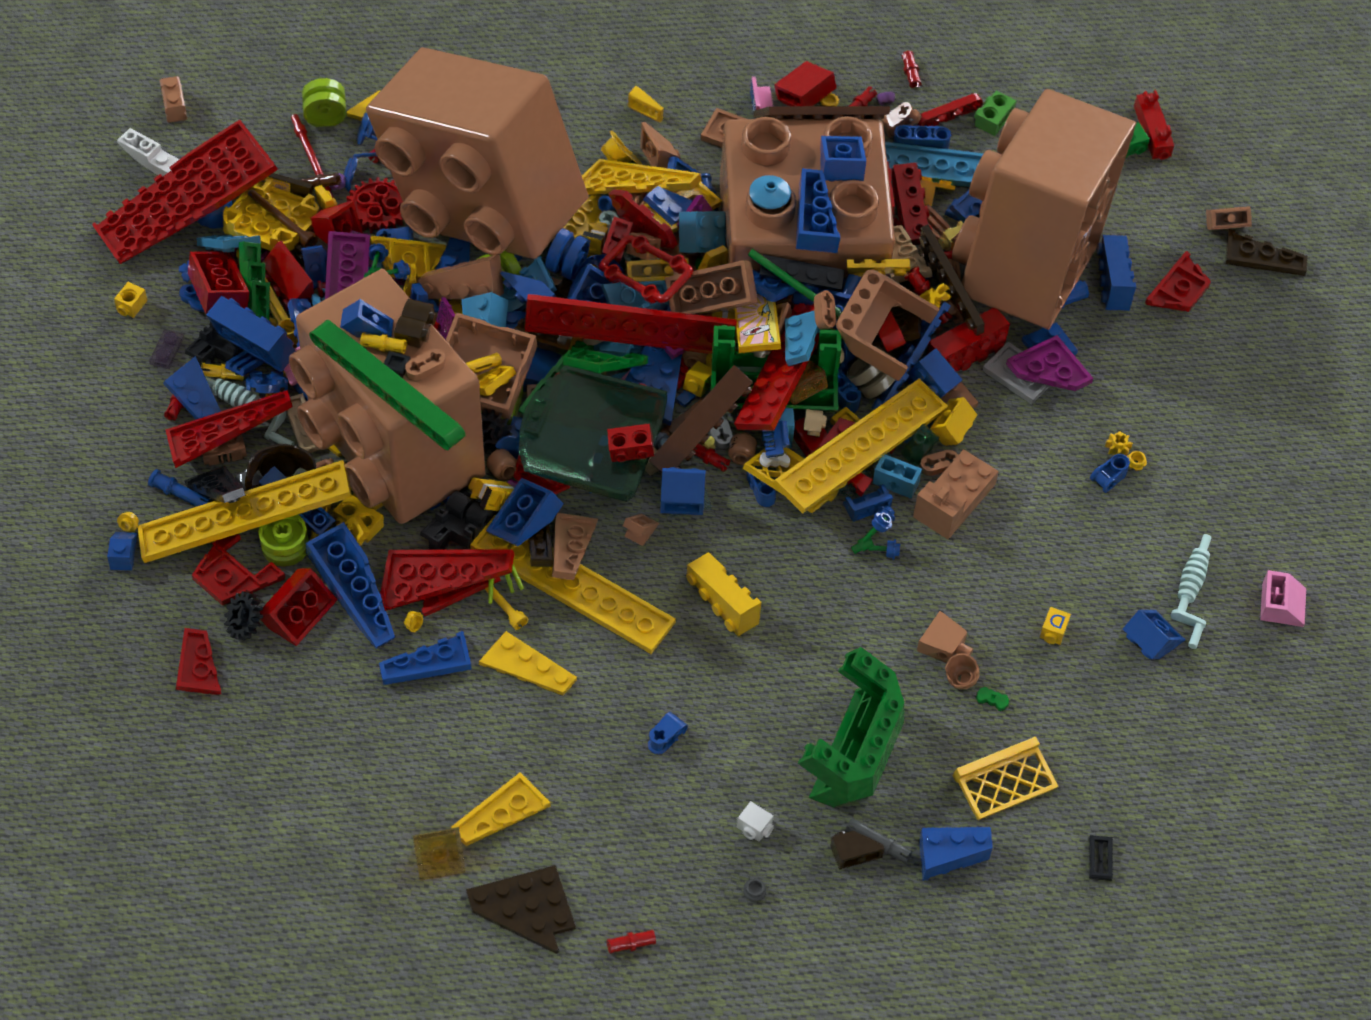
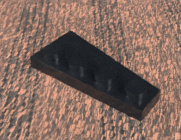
(217, 484)

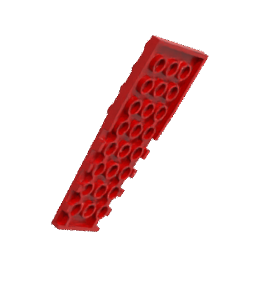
(192, 189)

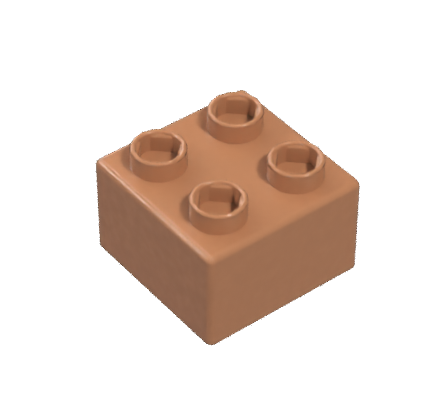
(782, 149)
(477, 152)
(1041, 205)
(384, 451)

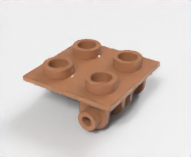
(234, 446)

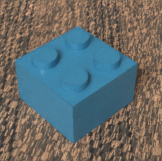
(701, 231)

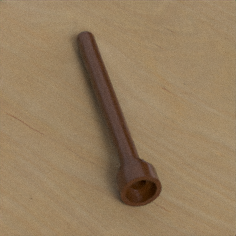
(306, 238)

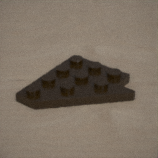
(526, 905)

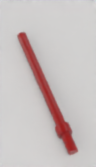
(301, 132)

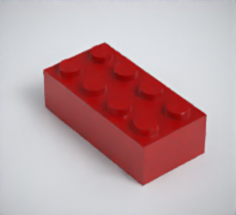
(216, 276)
(963, 347)

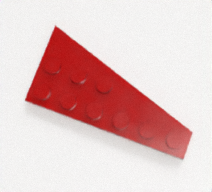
(204, 434)
(428, 573)

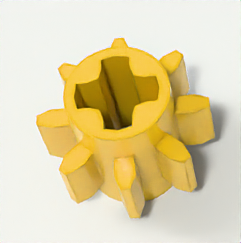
(1118, 444)

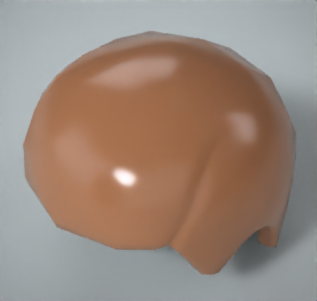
(966, 667)

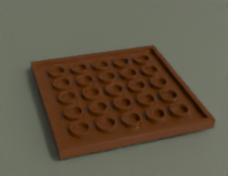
(823, 112)

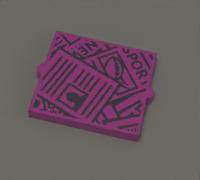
(445, 317)

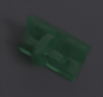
(920, 445)

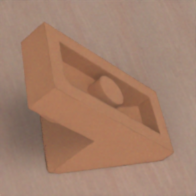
(639, 528)

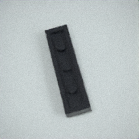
(806, 273)

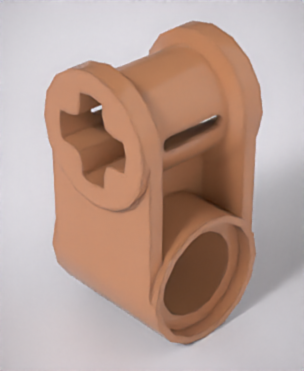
(900, 116)

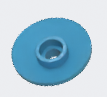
(770, 192)

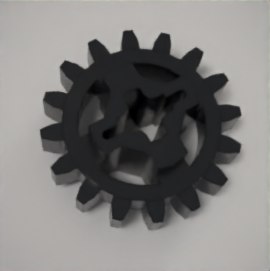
(499, 429)
(243, 616)

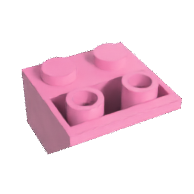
(1283, 599)

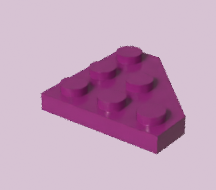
(1050, 365)

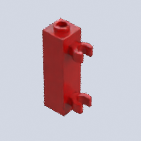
(1154, 124)

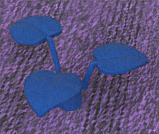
(352, 162)

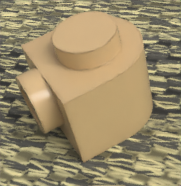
(814, 422)

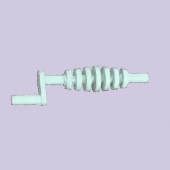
(239, 395)
(1190, 585)

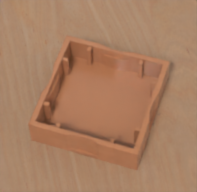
(477, 338)

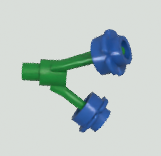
(377, 254)
(880, 523)

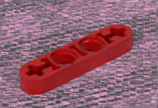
(951, 110)

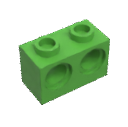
(994, 113)

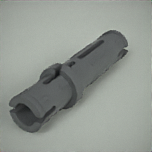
(889, 844)

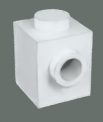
(755, 822)

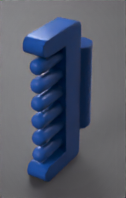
(780, 440)

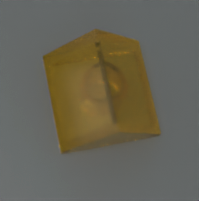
(439, 853)

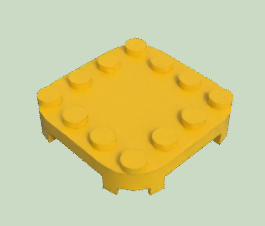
(251, 219)

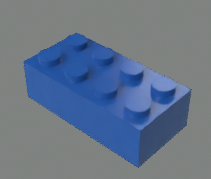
(251, 333)

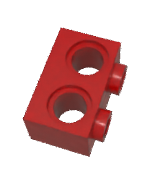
(618, 229)
(630, 439)

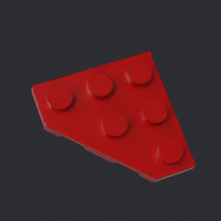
(641, 218)

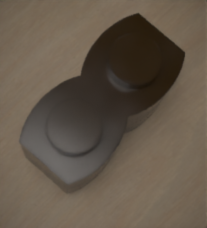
(415, 322)

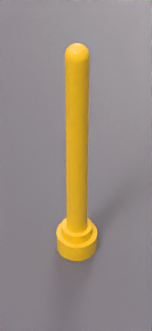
(514, 615)

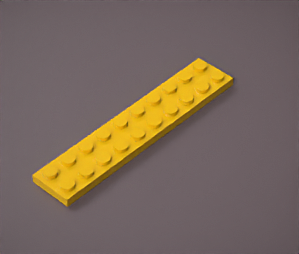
(860, 446)
(255, 509)
(590, 596)

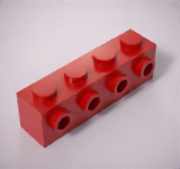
(910, 199)

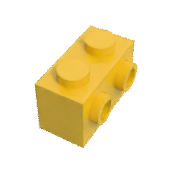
(954, 421)

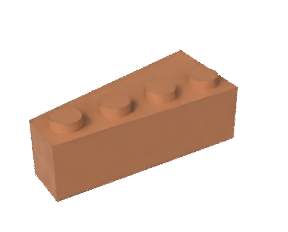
(464, 279)

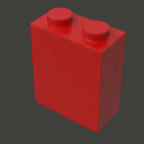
(805, 85)

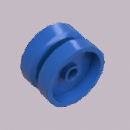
(567, 253)

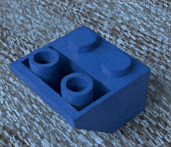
(682, 491)

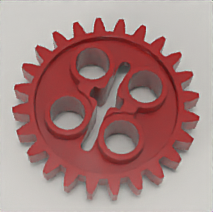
(371, 208)

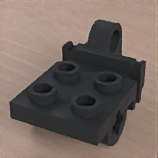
(212, 345)
(458, 522)

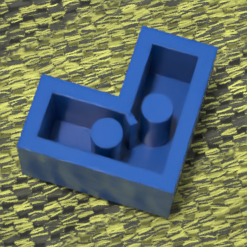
(935, 373)

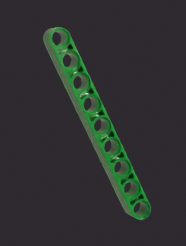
(387, 385)

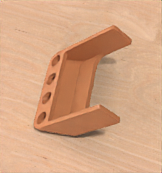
(867, 312)

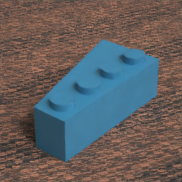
(487, 308)

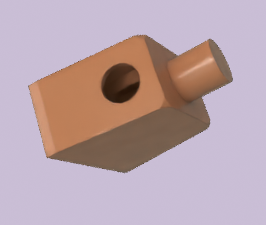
(944, 639)

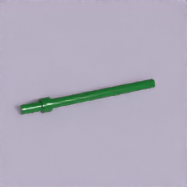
(786, 277)

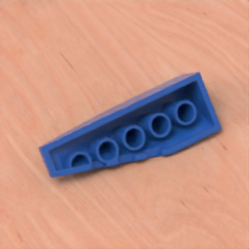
(350, 579)

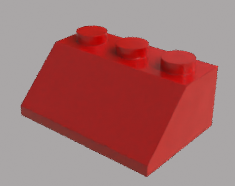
(287, 276)
(297, 606)

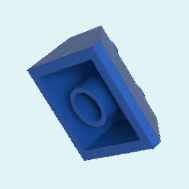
(842, 158)
(1152, 633)

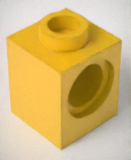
(130, 300)

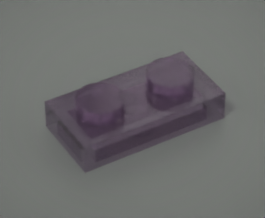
(166, 349)

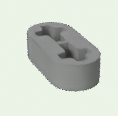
(727, 434)

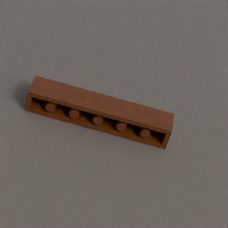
(702, 420)

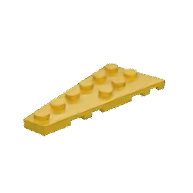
(635, 178)

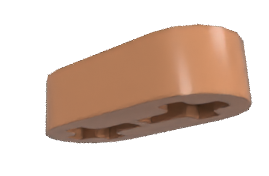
(824, 310)
(425, 365)
(938, 462)

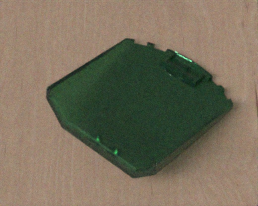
(568, 435)

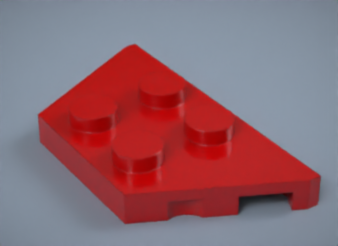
(1180, 286)
(444, 600)

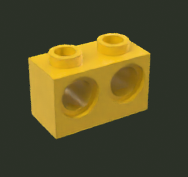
(357, 509)

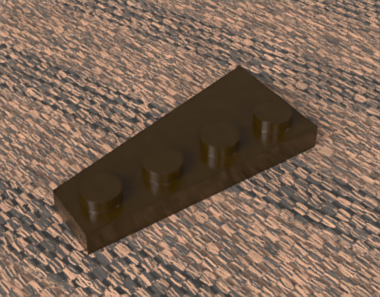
(1254, 254)

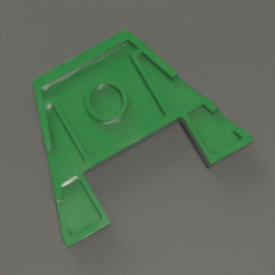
(584, 357)

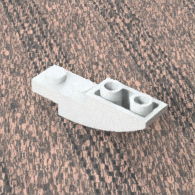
(146, 152)

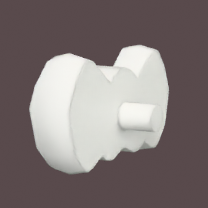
(774, 461)

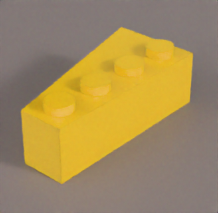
(724, 594)

